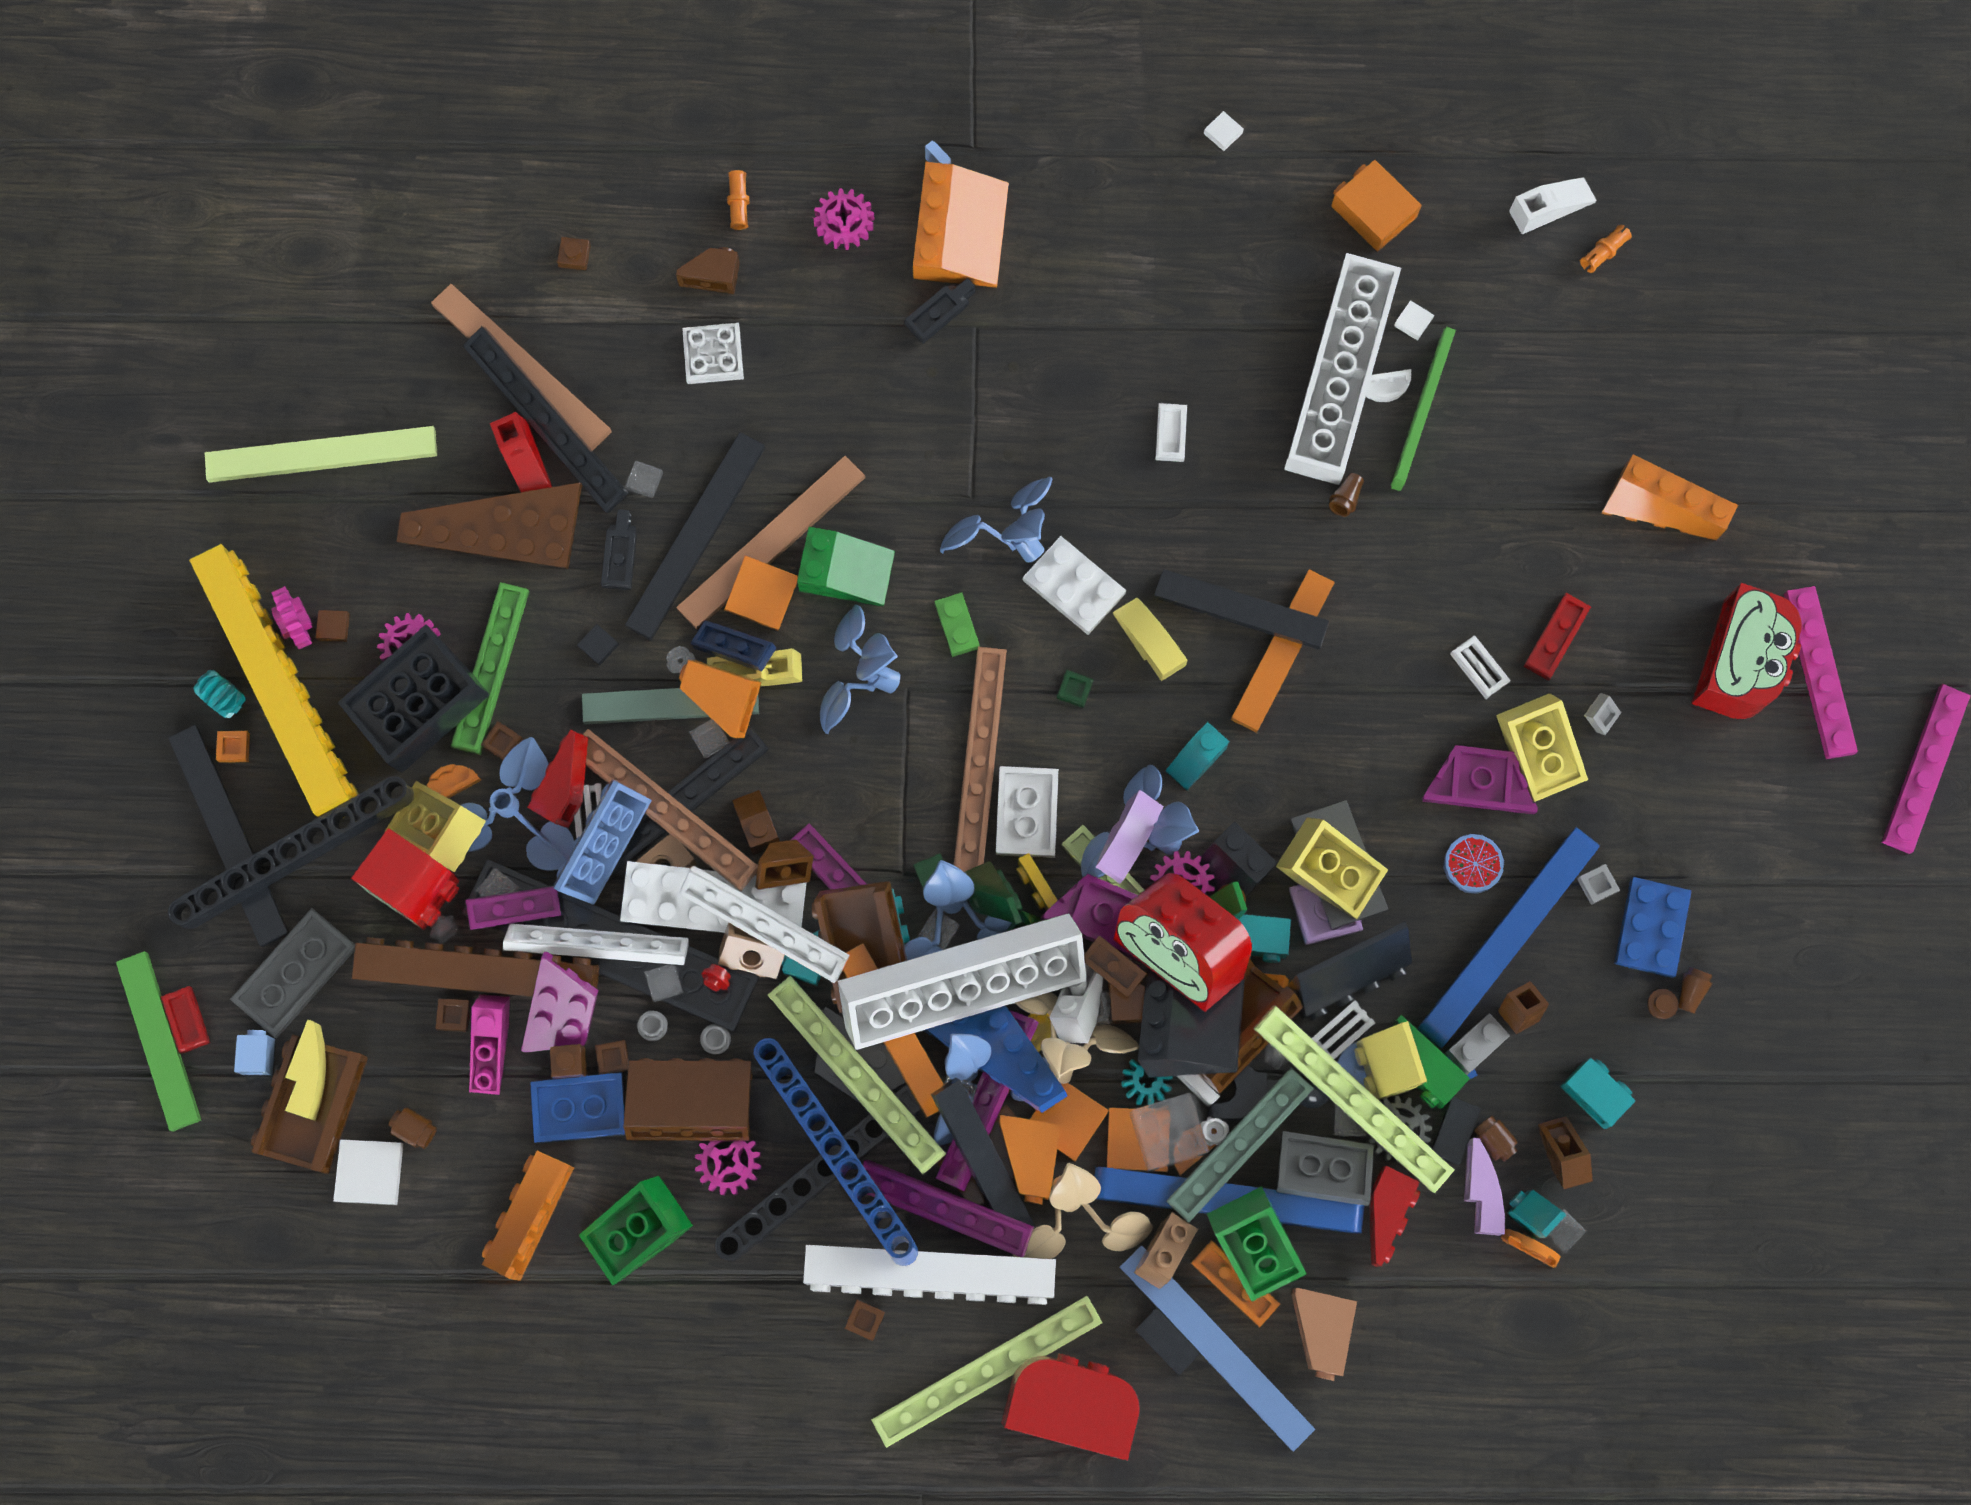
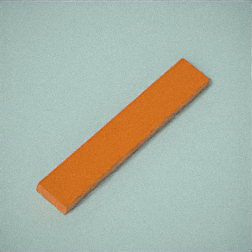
(1279, 656)
(904, 1050)

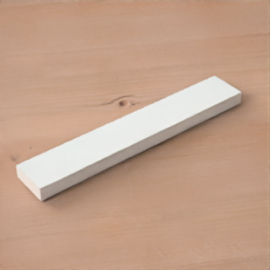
(764, 924)
(596, 944)

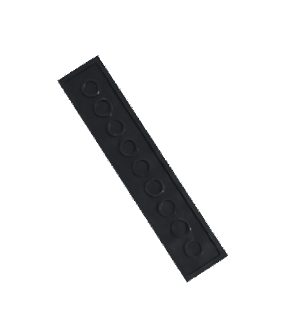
(717, 1007)

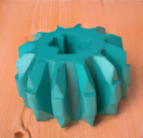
(219, 693)
(1139, 1089)

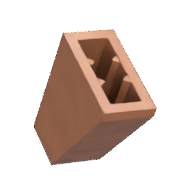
(1324, 1330)

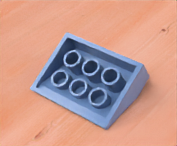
(601, 842)

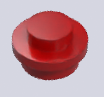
(716, 977)

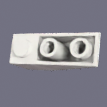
(1550, 203)
(1078, 1009)

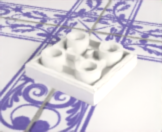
(713, 353)

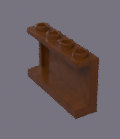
(857, 917)
(1258, 998)
(688, 1100)
(297, 1138)

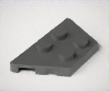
(876, 1057)

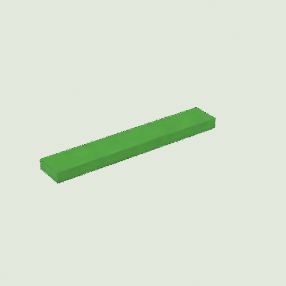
(1422, 409)
(492, 664)
(158, 1041)

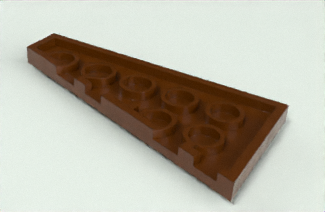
(515, 527)

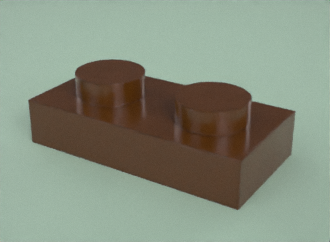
(1114, 966)

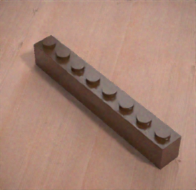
(457, 968)

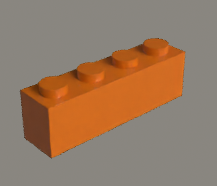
(1668, 500)
(527, 1216)

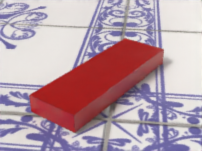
(1557, 636)

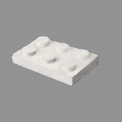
(1074, 585)
(1027, 811)

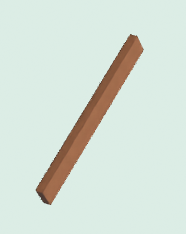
(469, 319)
(773, 539)
(980, 758)
(672, 815)

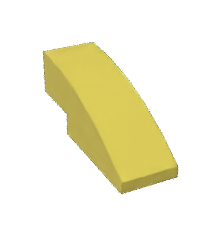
(1150, 638)
(782, 668)
(308, 1072)

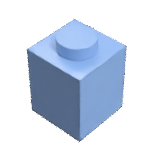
(254, 1053)

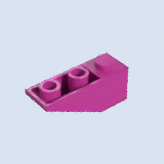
(488, 1043)

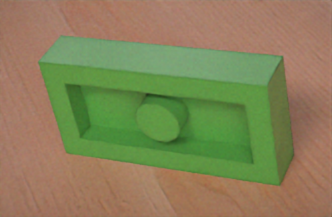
(957, 624)

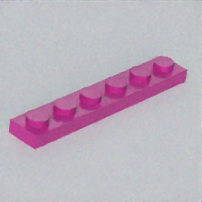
(1822, 676)
(1926, 769)

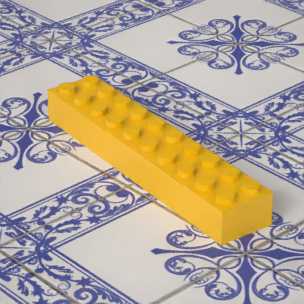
(273, 679)

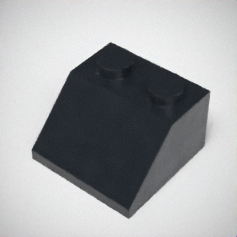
(1236, 859)

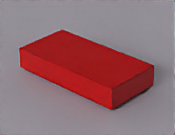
(185, 1019)

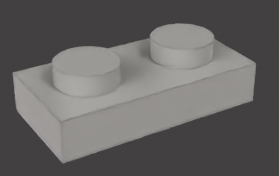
(1477, 1044)

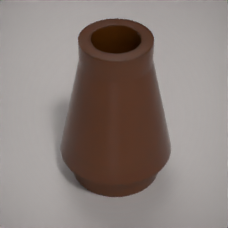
(1346, 496)
(1693, 989)

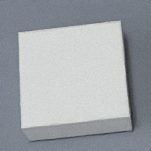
(1223, 131)
(1414, 320)

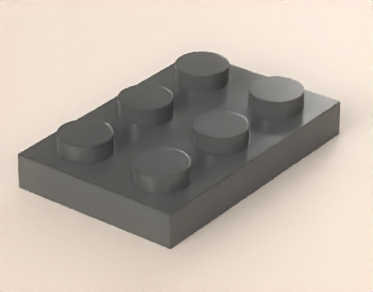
(1325, 1168)

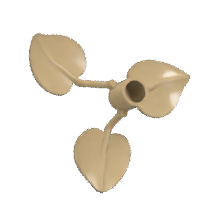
(1068, 1057)
(1079, 1188)

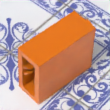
(1375, 204)

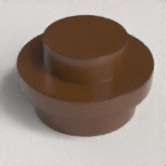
(1662, 1004)

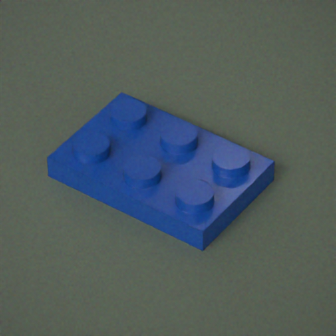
(1653, 927)
(578, 1108)

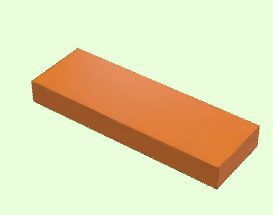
(1218, 1270)

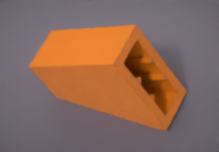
(721, 695)
(1031, 1154)

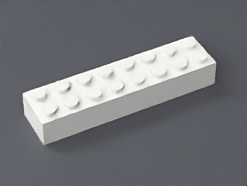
(1342, 369)
(962, 981)
(930, 1272)

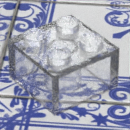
(1169, 1132)

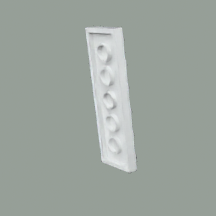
(654, 899)

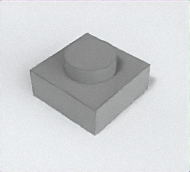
(1602, 713)
(1598, 884)

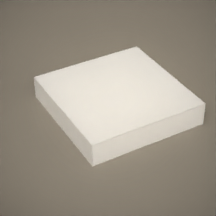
(368, 1172)

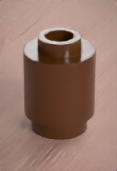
(412, 1128)
(1496, 1139)

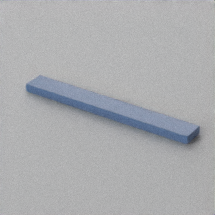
(1224, 1356)

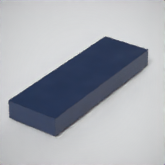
(733, 645)

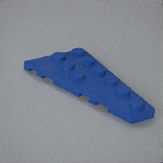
(1012, 1056)

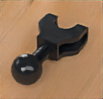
(1250, 1089)

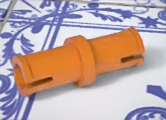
(738, 199)
(1605, 248)

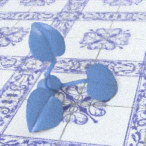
(1020, 535)
(871, 667)
(526, 769)
(1168, 832)
(949, 891)
(962, 1062)

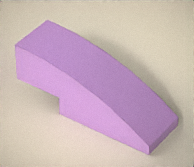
(1129, 836)
(1484, 1190)

